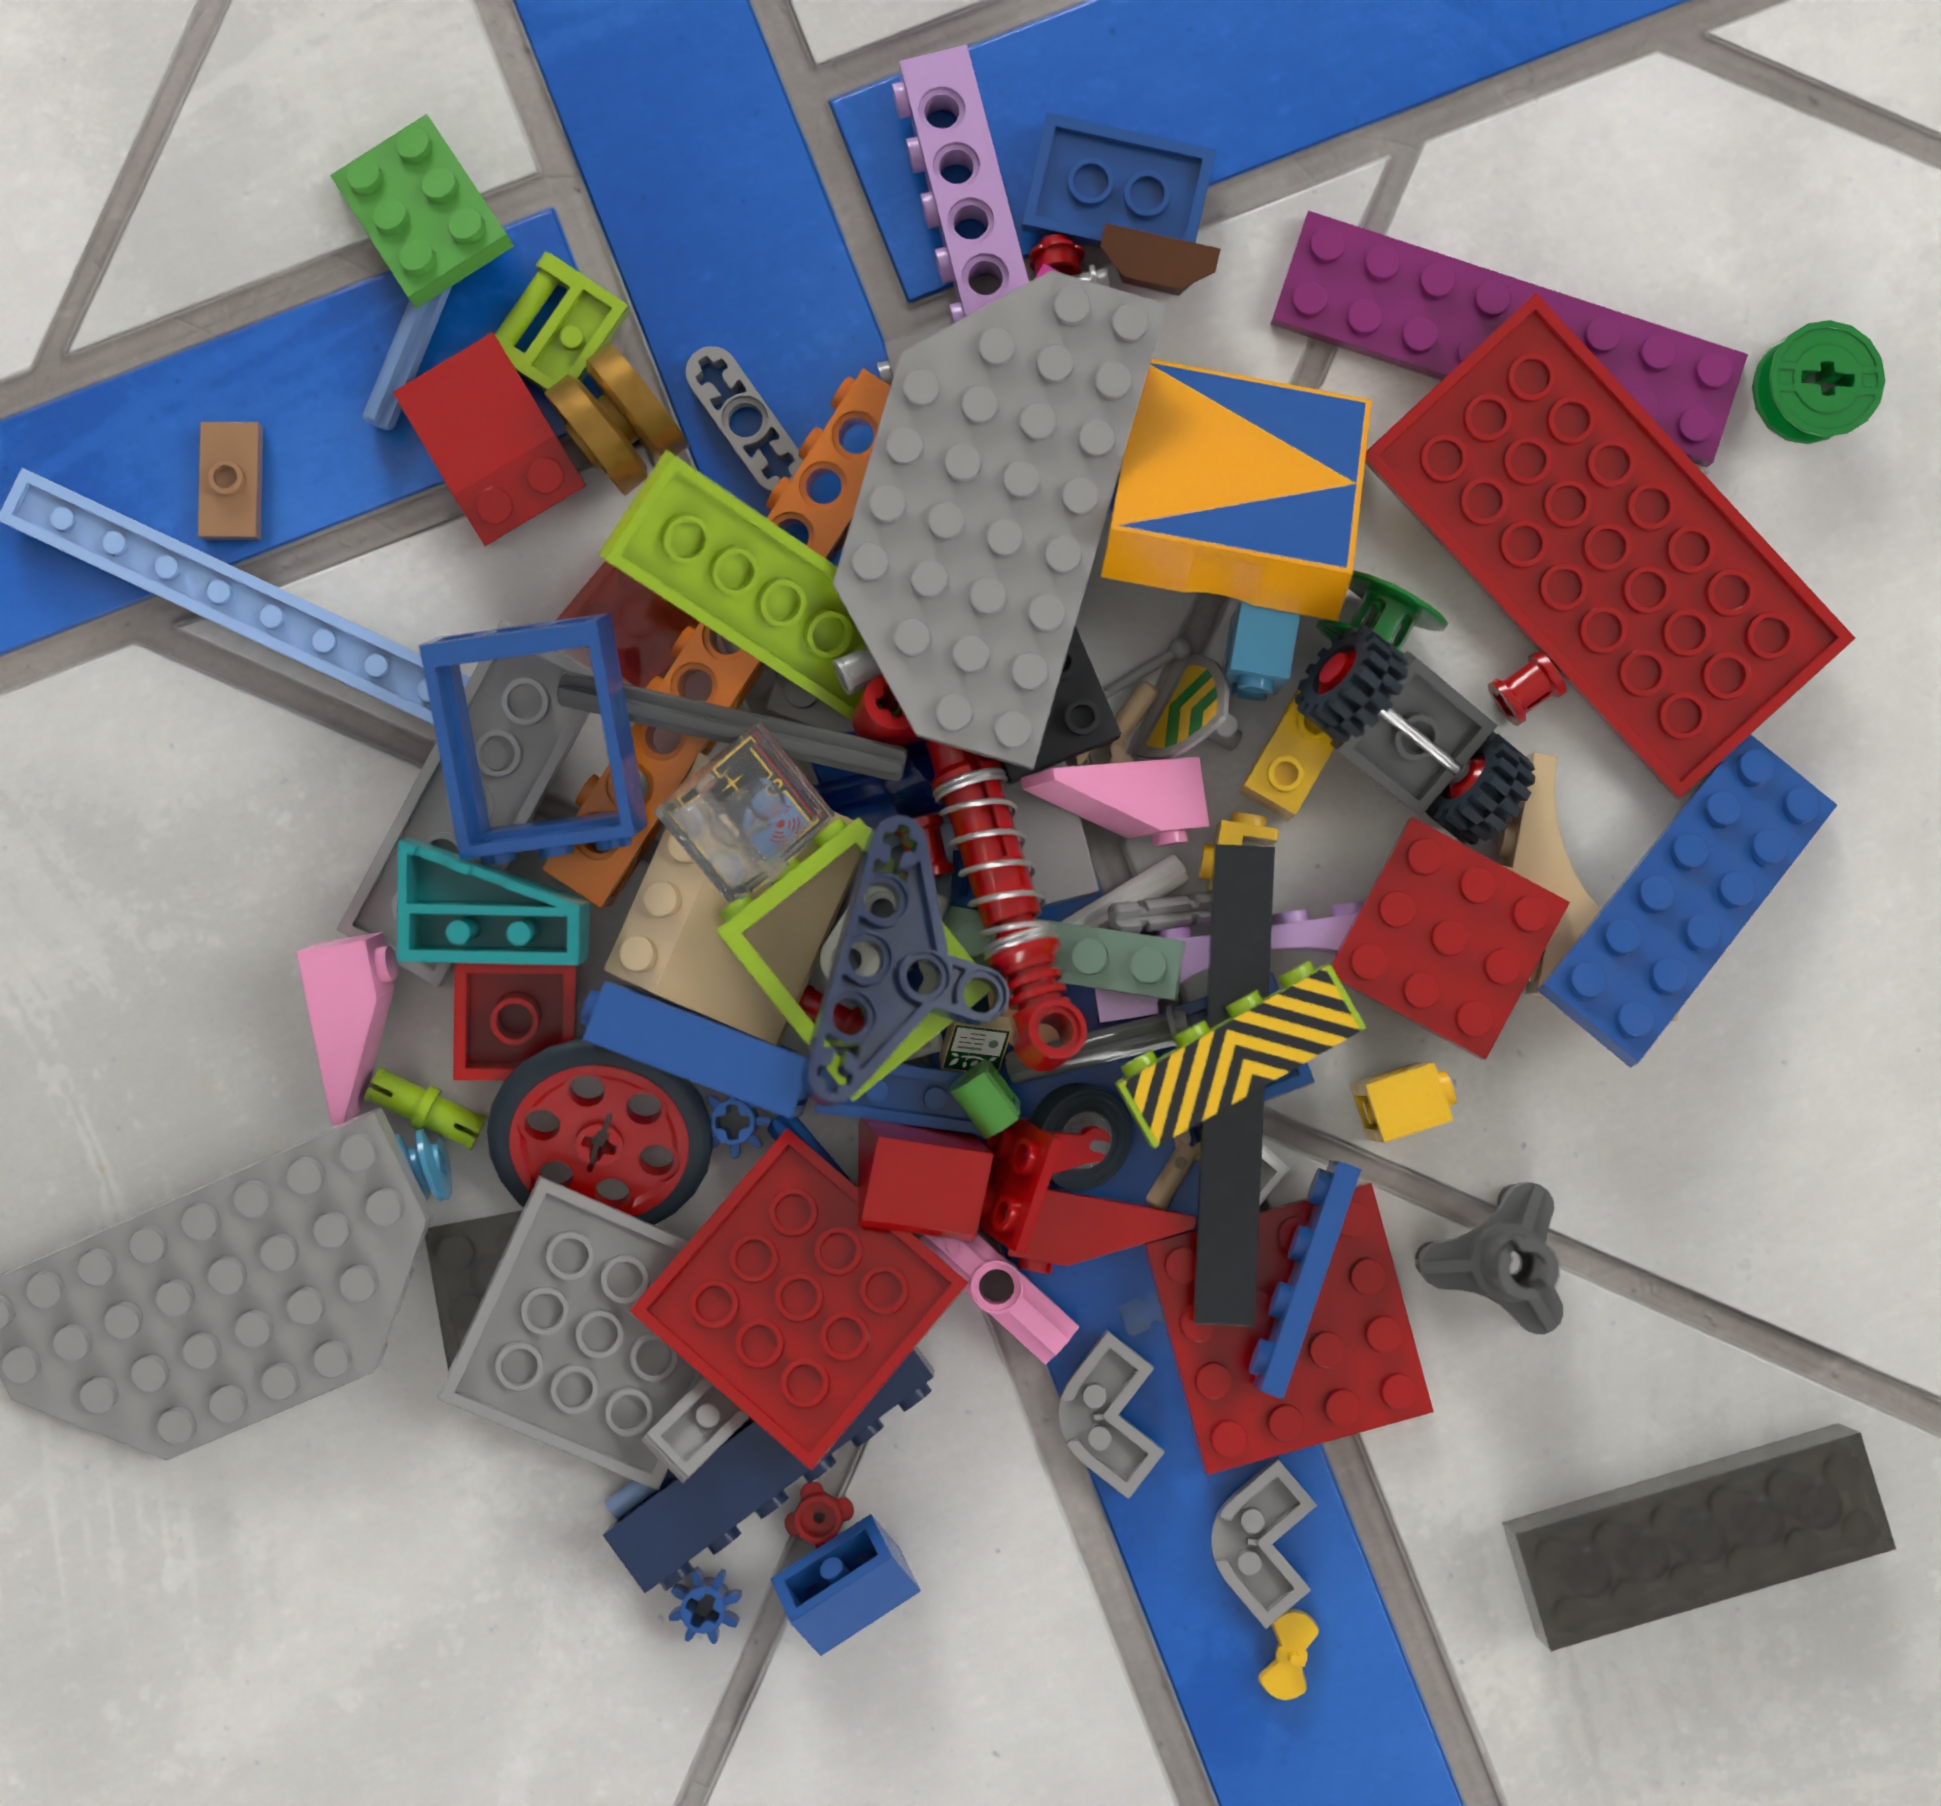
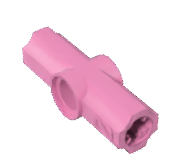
(1025, 1312)

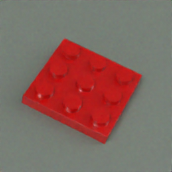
(1447, 938)

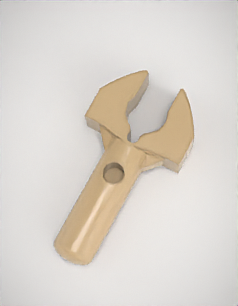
(1127, 720)
(1173, 1172)

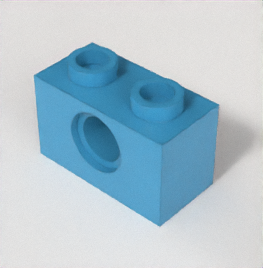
(1259, 651)

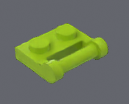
(573, 333)

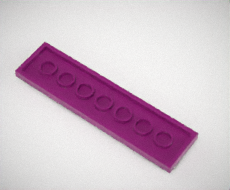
(1437, 309)

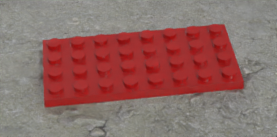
(1607, 547)

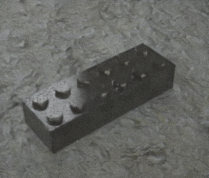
(1698, 1536)

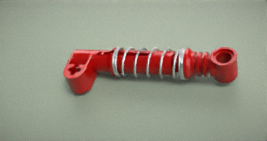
(998, 878)

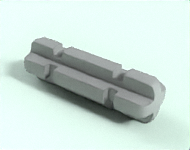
(1160, 913)

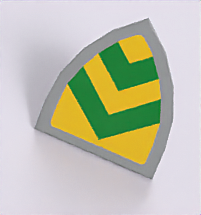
(1193, 712)

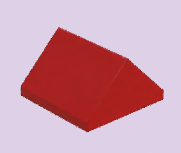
(921, 1179)

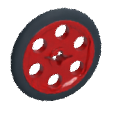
(546, 1085)

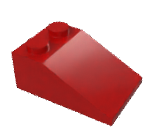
(489, 439)

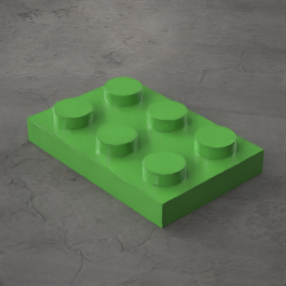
(421, 211)

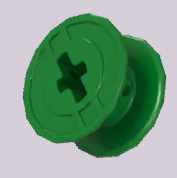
(1836, 357)
(1389, 608)

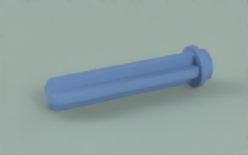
(403, 360)

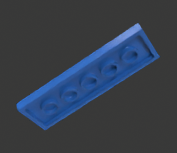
(1687, 900)

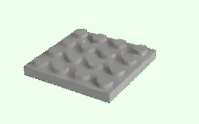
(557, 1337)

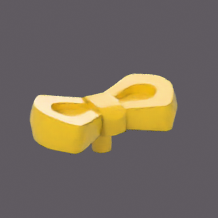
(1285, 1675)

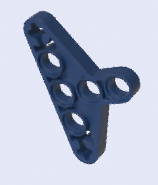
(885, 998)

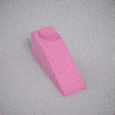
(1130, 798)
(348, 1004)

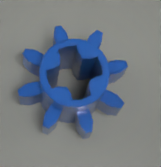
(724, 1134)
(714, 1618)

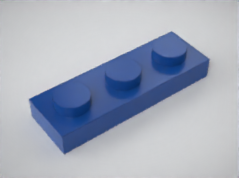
(906, 1096)

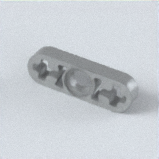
(734, 379)

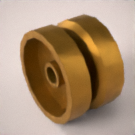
(616, 419)

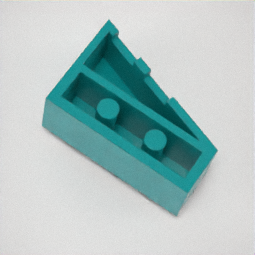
(482, 913)

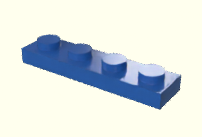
(1295, 1301)

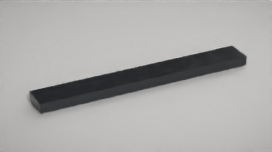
(1233, 1136)

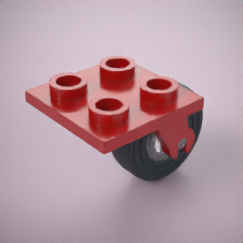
(1071, 1139)

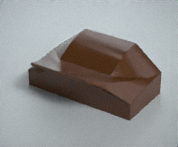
(1157, 260)

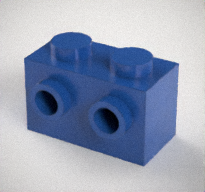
(845, 1585)

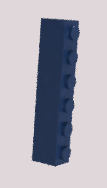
(734, 1482)

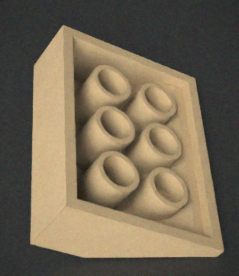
(674, 946)

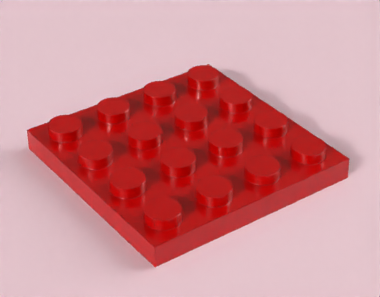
(797, 1300)
(1354, 1362)

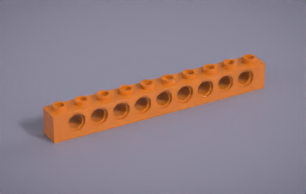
(603, 875)

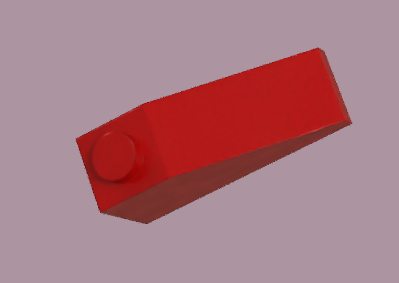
(1085, 1226)

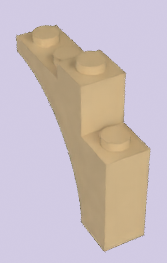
(1536, 851)

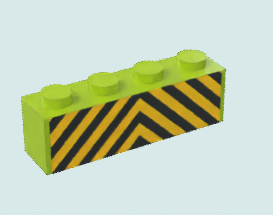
(1239, 1054)

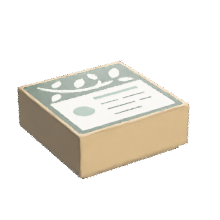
(969, 1044)

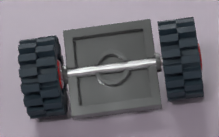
(1415, 735)

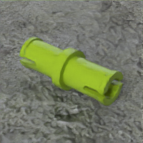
(425, 1108)

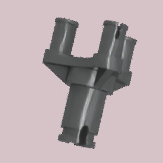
(1482, 1259)

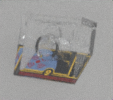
(745, 814)

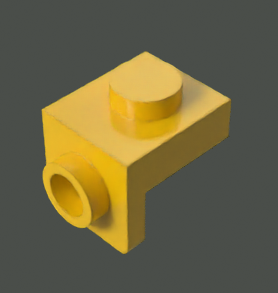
(1241, 828)

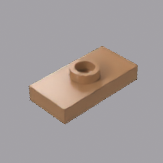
(230, 481)

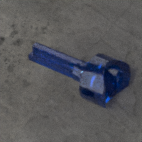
(909, 795)

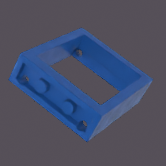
(458, 752)
(695, 1048)

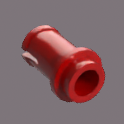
(844, 1019)

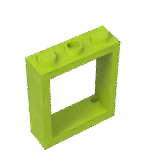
(745, 913)

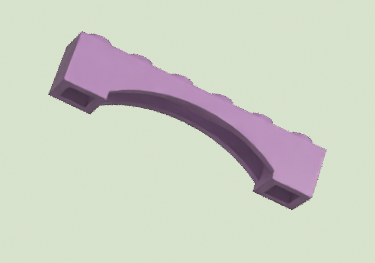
(1289, 932)

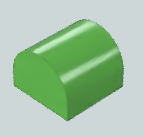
(986, 1099)

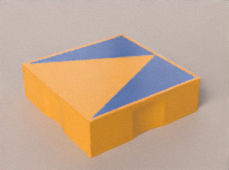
(1240, 490)

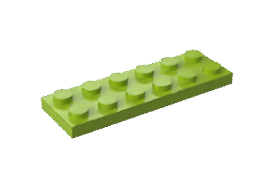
(738, 577)

